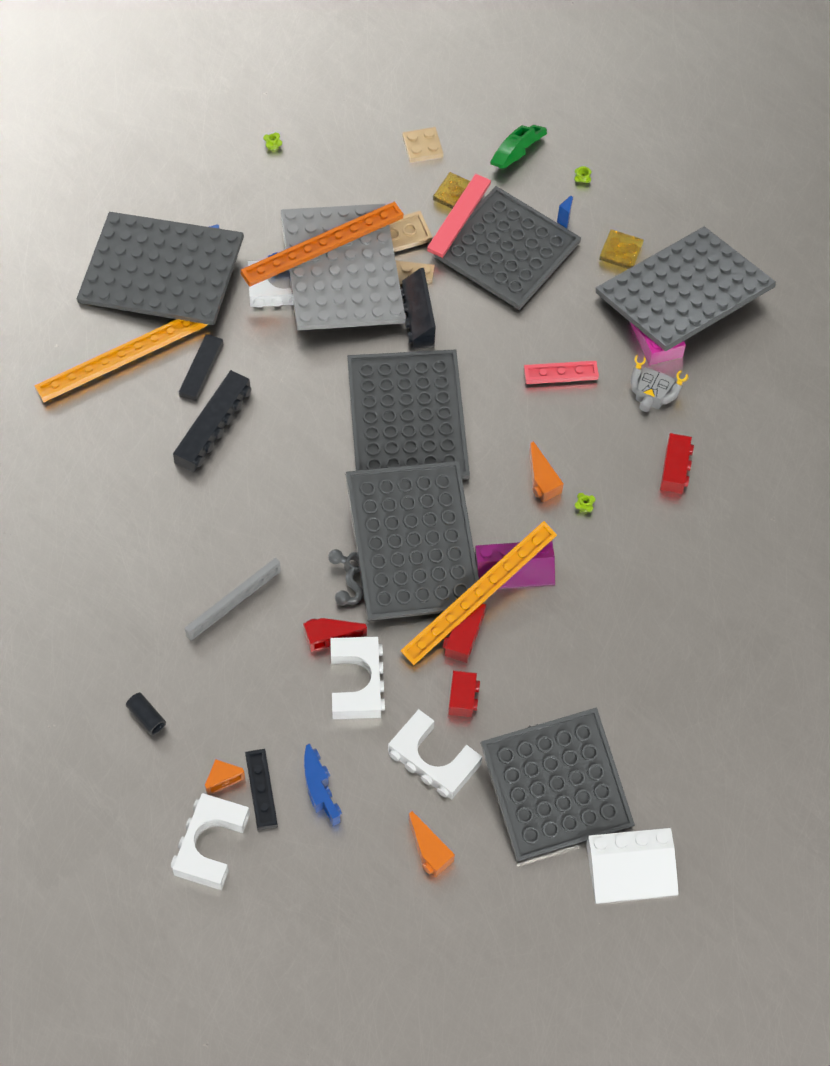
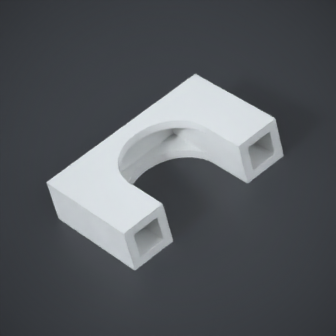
(268, 295)
(366, 702)
(447, 778)
(208, 813)

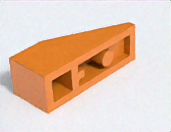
(544, 478)
(432, 851)

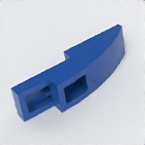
(316, 780)

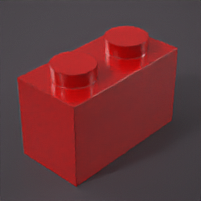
(463, 693)

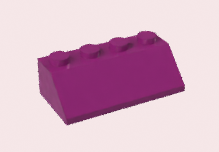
(537, 572)

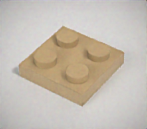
(422, 144)

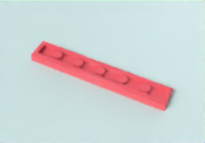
(458, 215)

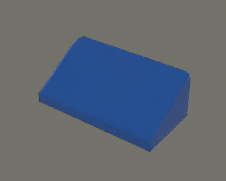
(564, 212)

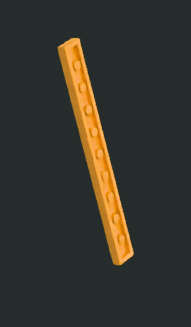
(115, 358)
(478, 593)

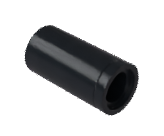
(145, 713)

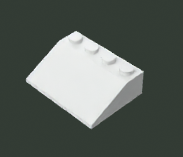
(632, 865)

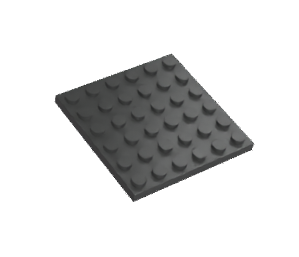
(509, 247)
(557, 784)

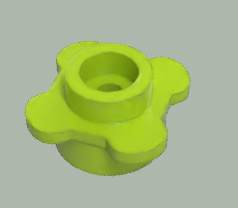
(272, 140)
(585, 171)
(585, 507)

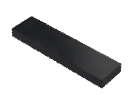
(200, 367)
(261, 789)

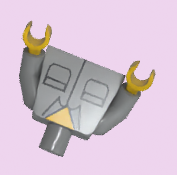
(653, 387)

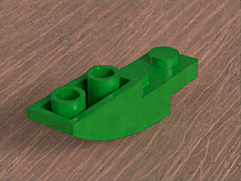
(515, 144)

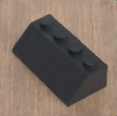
(418, 310)

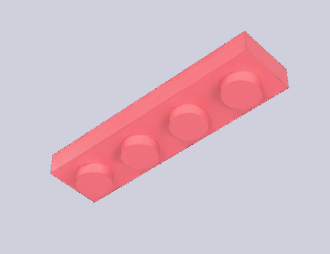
(561, 372)

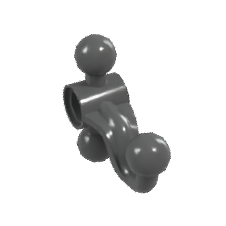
(343, 597)

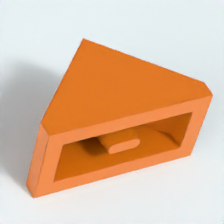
(222, 776)

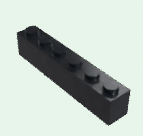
(212, 421)

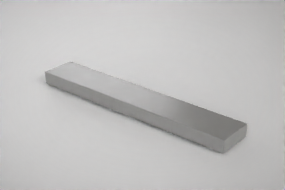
(233, 599)

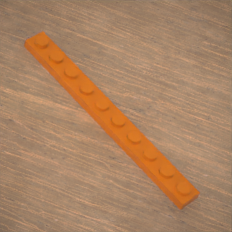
(321, 244)

